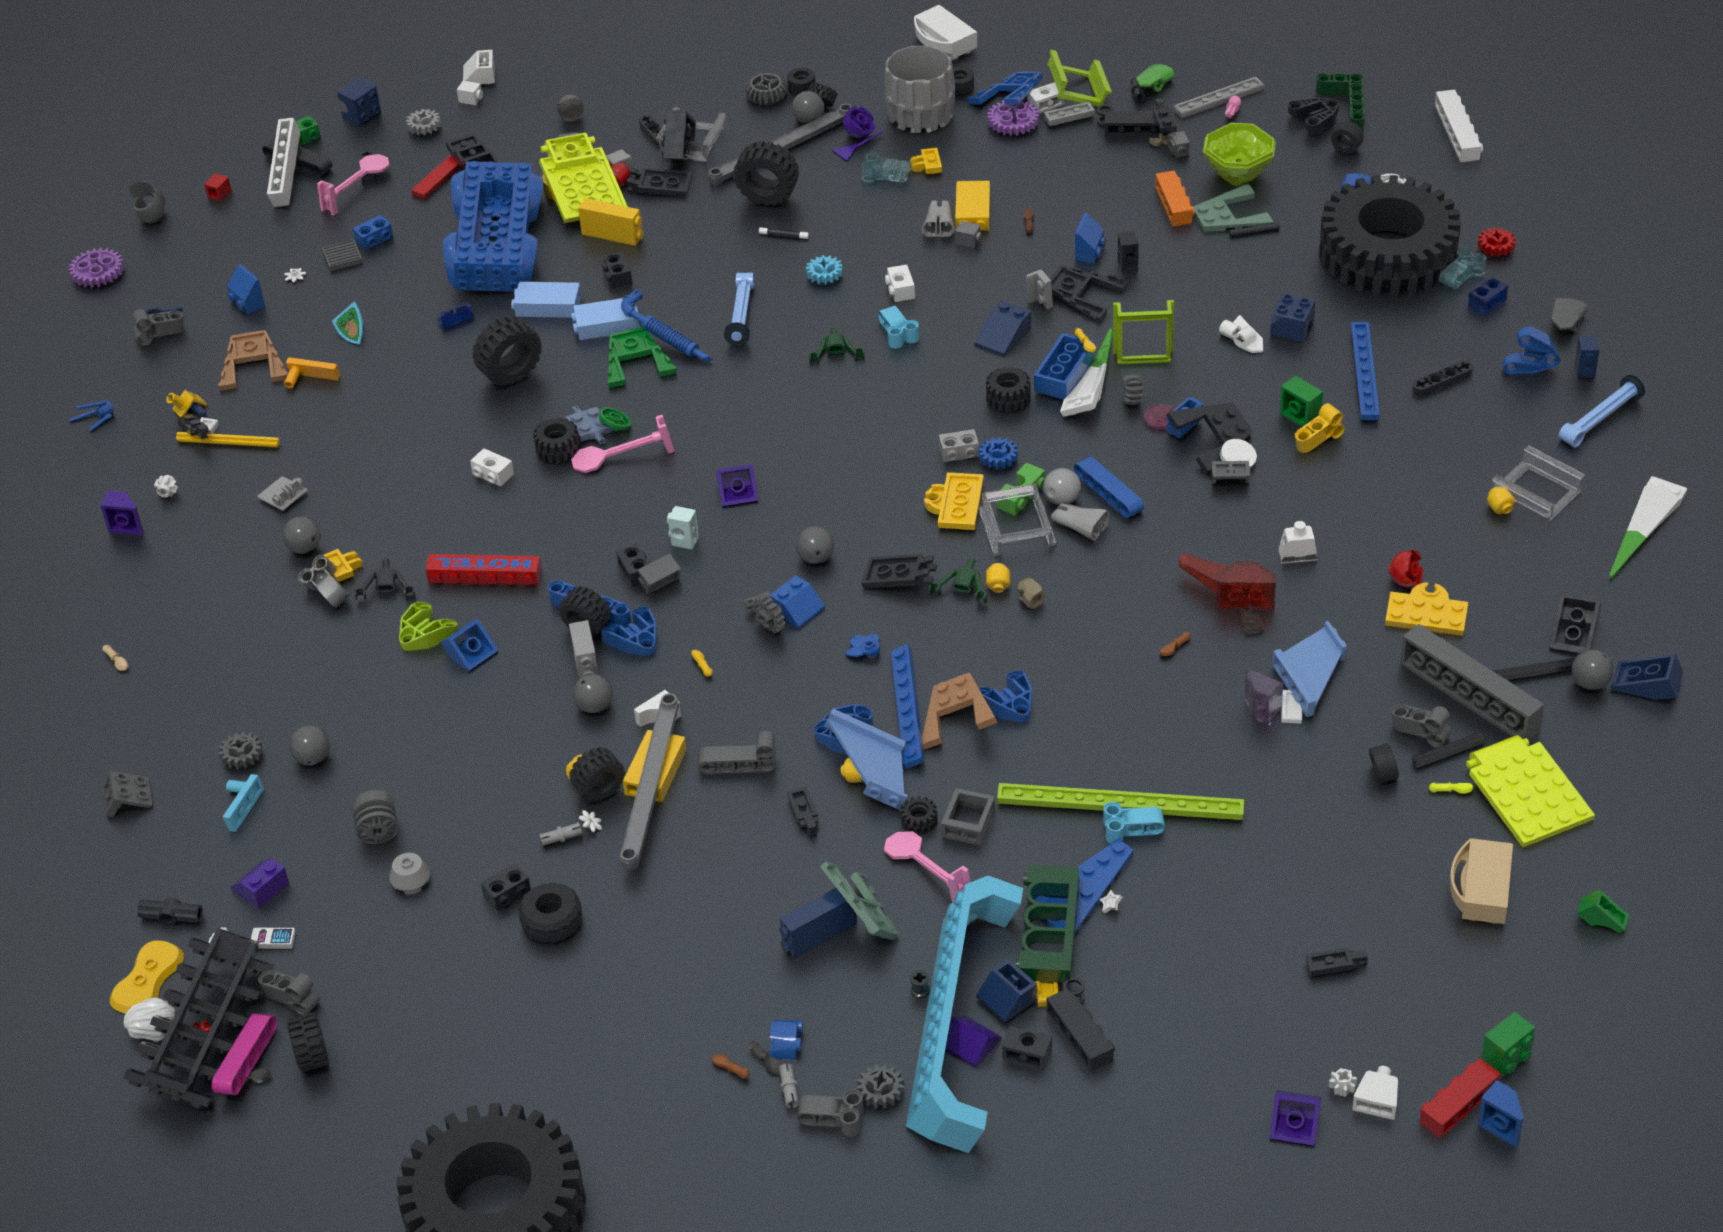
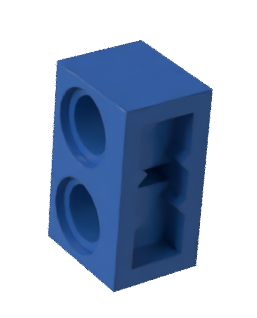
(372, 232)

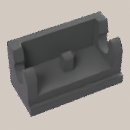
(1230, 470)
(659, 573)

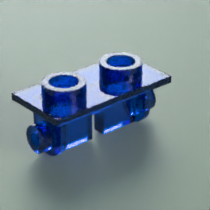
(449, 317)

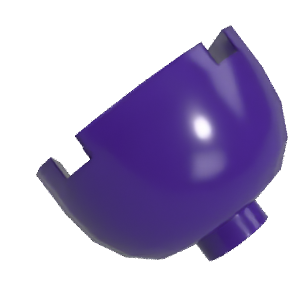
(858, 122)

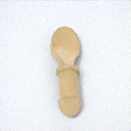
(120, 663)

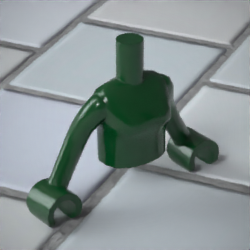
(835, 345)
(963, 581)

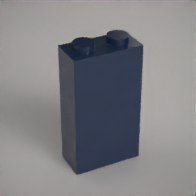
(816, 922)

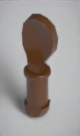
(1028, 216)

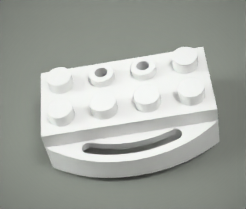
(945, 32)

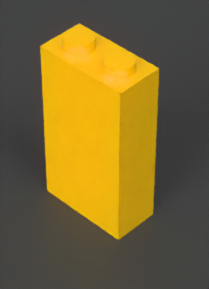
(973, 203)
(610, 221)
(674, 757)

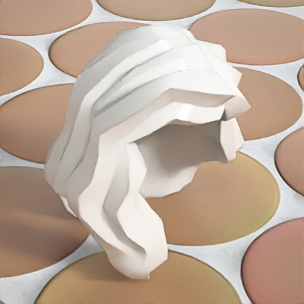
(139, 1016)

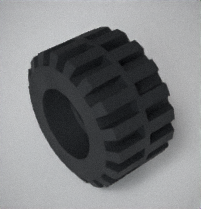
(1008, 389)
(556, 440)
(585, 605)
(597, 774)
(307, 1042)

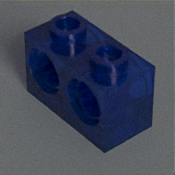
(1488, 295)

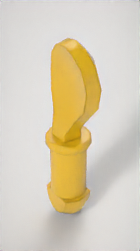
(1088, 345)
(699, 657)

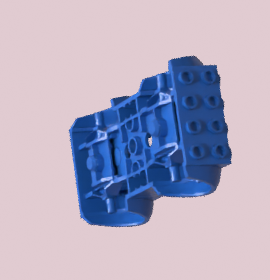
(478, 195)

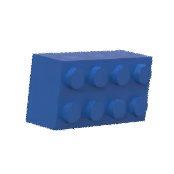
(1063, 367)

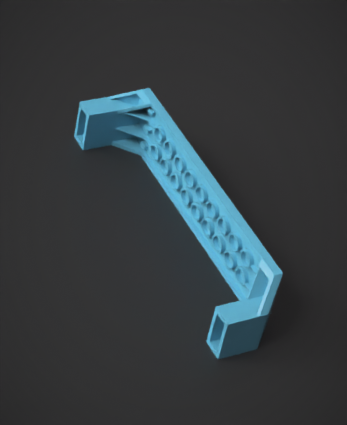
(932, 1105)

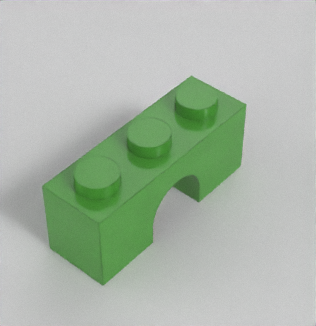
(1026, 475)

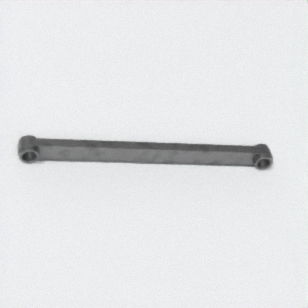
(787, 141)
(649, 782)

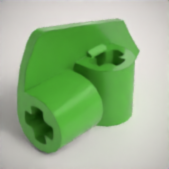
(1155, 77)

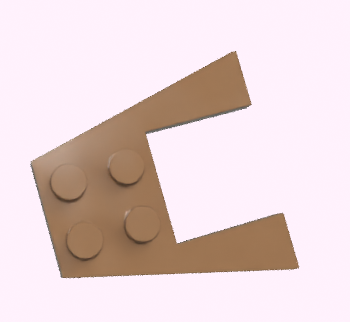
(249, 348)
(950, 697)

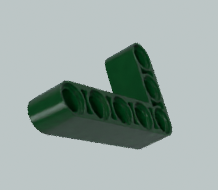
(1345, 84)

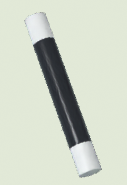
(784, 233)

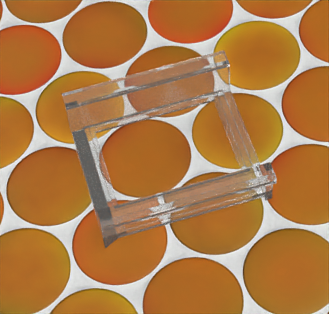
(710, 139)
(1549, 468)
(990, 523)

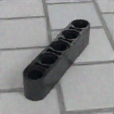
(305, 160)

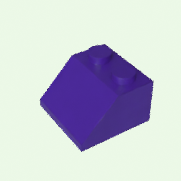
(737, 485)
(121, 513)
(262, 882)
(1295, 1117)

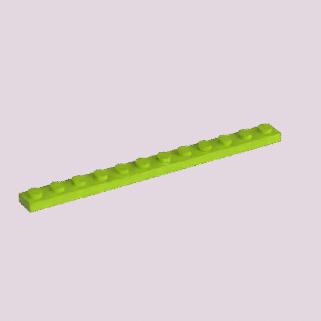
(1096, 799)

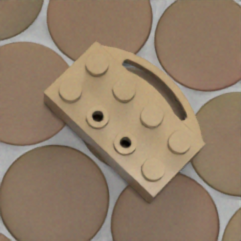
(1483, 880)

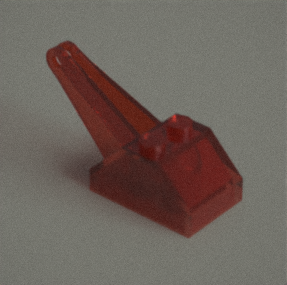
(1235, 585)

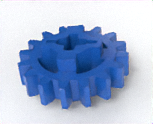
(996, 453)

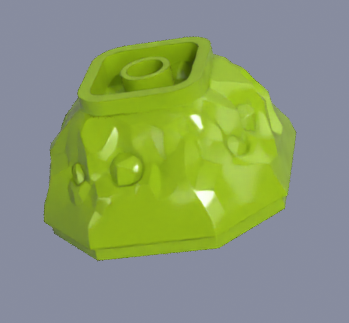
(1239, 152)

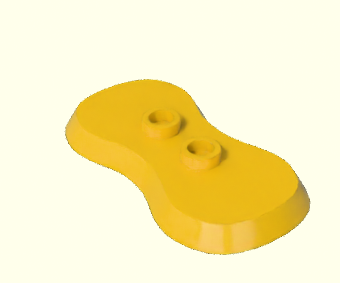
(151, 968)

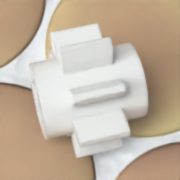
(166, 486)
(1342, 1082)

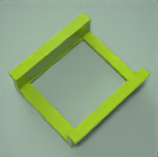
(1095, 75)
(1119, 317)

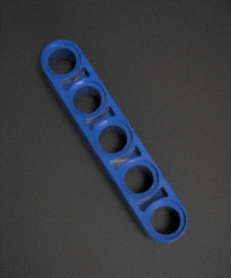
(1109, 487)
(619, 611)

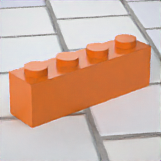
(1174, 198)

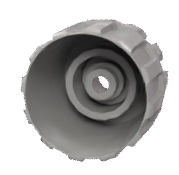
(919, 88)

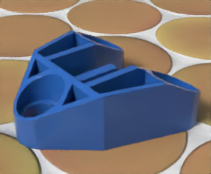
(1535, 357)
(635, 636)
(1011, 700)
(828, 737)

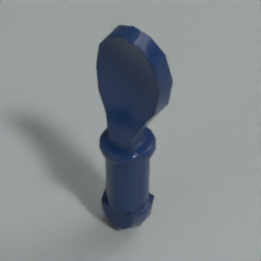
(153, 310)
(201, 412)

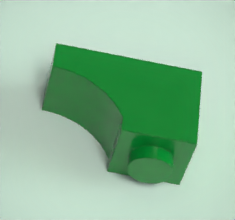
(1601, 910)

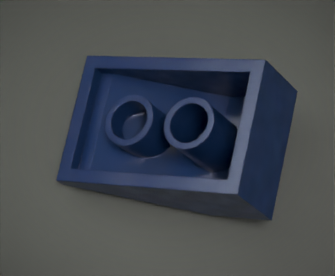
(1004, 328)
(1649, 677)

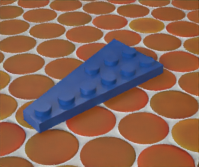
(1095, 878)

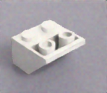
(480, 68)

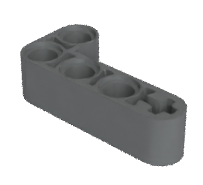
(739, 758)

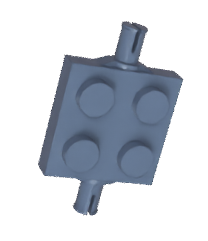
(589, 425)

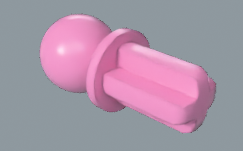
(1232, 106)

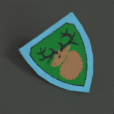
(350, 324)

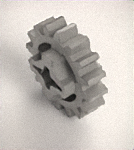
(423, 121)

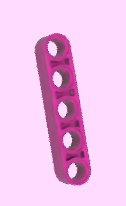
(244, 1054)

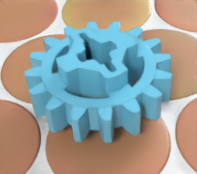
(824, 269)

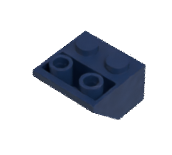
(1007, 991)

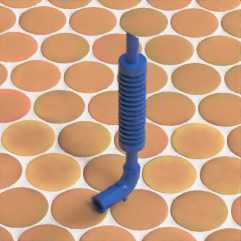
(662, 330)

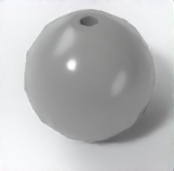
(1062, 486)

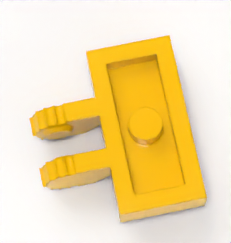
(927, 160)
(344, 563)

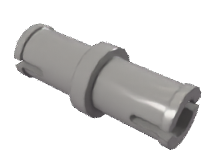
(561, 834)
(789, 1086)

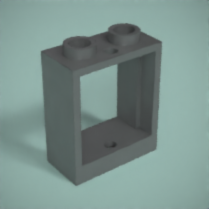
(972, 833)

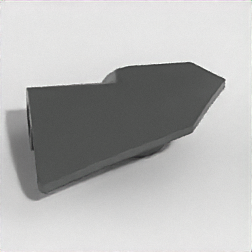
(1568, 313)

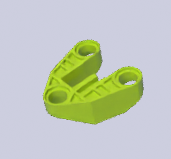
(422, 633)

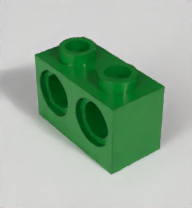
(308, 130)

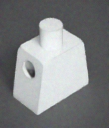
(1377, 1094)

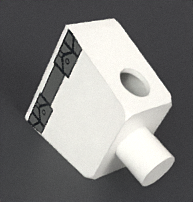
(1297, 544)

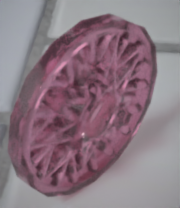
(1156, 415)

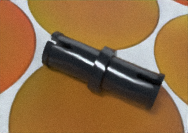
(1137, 91)

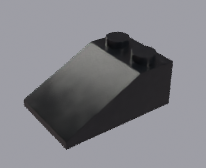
(1575, 623)

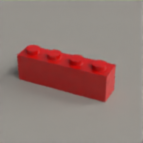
(1458, 1098)

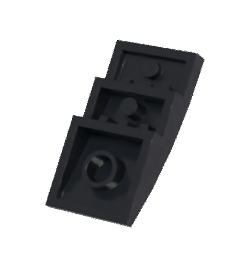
(469, 149)

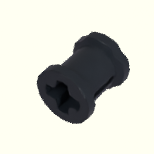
(919, 981)

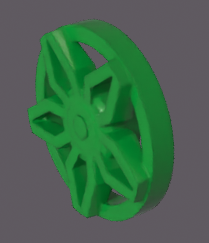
(614, 418)

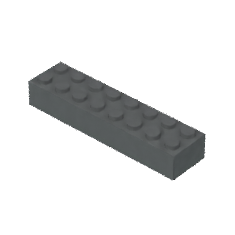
(1471, 683)

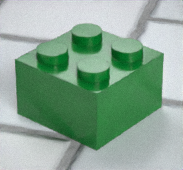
(1300, 401)
(1508, 1044)

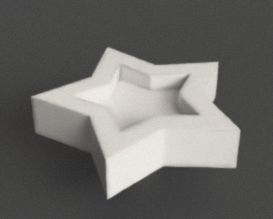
(1110, 902)

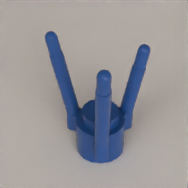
(104, 409)

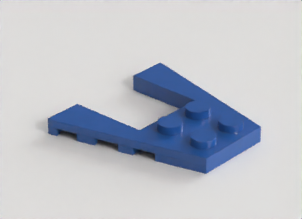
(1018, 83)

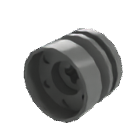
(375, 817)

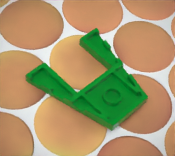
(630, 345)

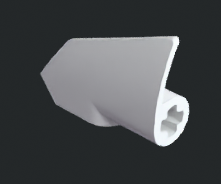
(1242, 334)

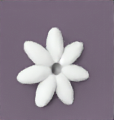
(294, 275)
(590, 821)

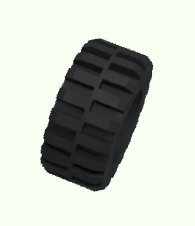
(758, 187)
(496, 340)

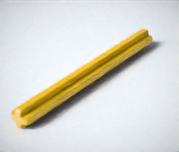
(230, 439)

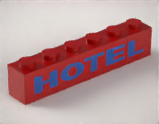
(483, 569)

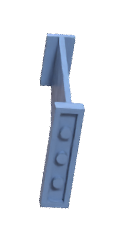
(1309, 666)
(874, 756)

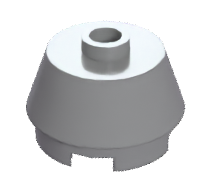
(409, 873)

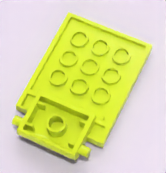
(578, 173)
(1527, 790)

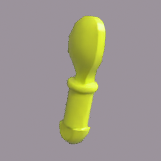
(1459, 787)

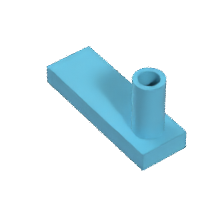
(247, 796)

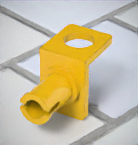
(183, 402)

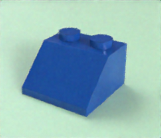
(1089, 240)
(245, 290)
(797, 601)
(469, 645)
(1501, 1113)

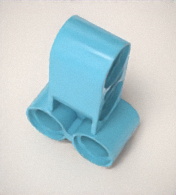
(898, 328)
(1131, 821)

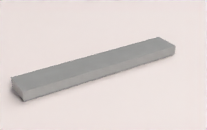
(1218, 97)

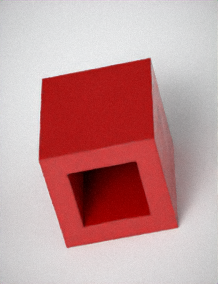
(217, 187)

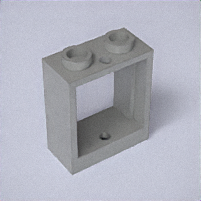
(583, 648)

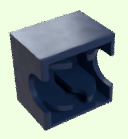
(361, 101)
(1292, 317)

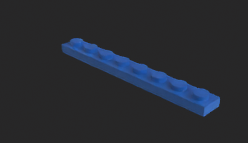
(1365, 371)
(907, 706)

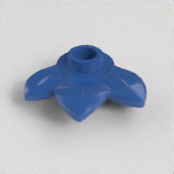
(865, 645)

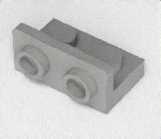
(1039, 288)

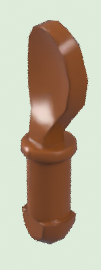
(1170, 648)
(723, 1061)

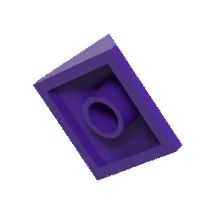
(970, 1040)

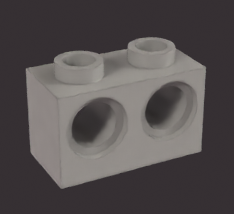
(958, 445)

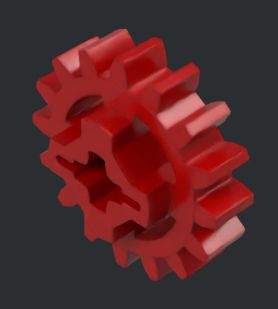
(1496, 241)

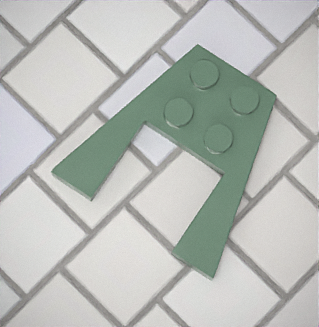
(1216, 216)
(867, 909)

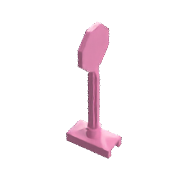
(328, 194)
(591, 458)
(908, 845)

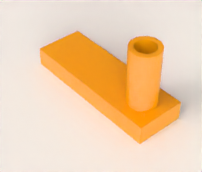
(309, 368)

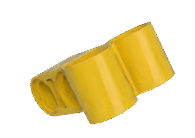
(1320, 429)

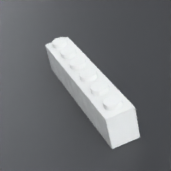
(1458, 126)
(283, 162)

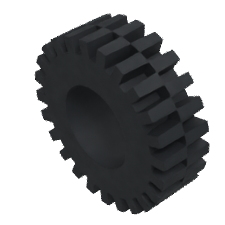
(1382, 262)
(489, 1148)

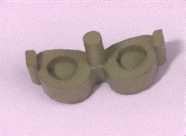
(1158, 141)

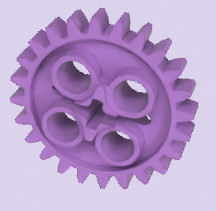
(1001, 118)
(96, 267)

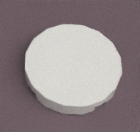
(1238, 451)

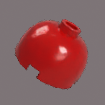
(1406, 569)

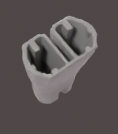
(938, 220)
(1083, 520)

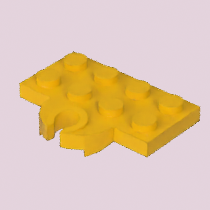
(956, 500)
(1428, 609)

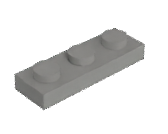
(1069, 113)

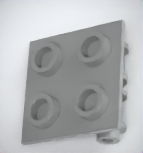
(283, 492)

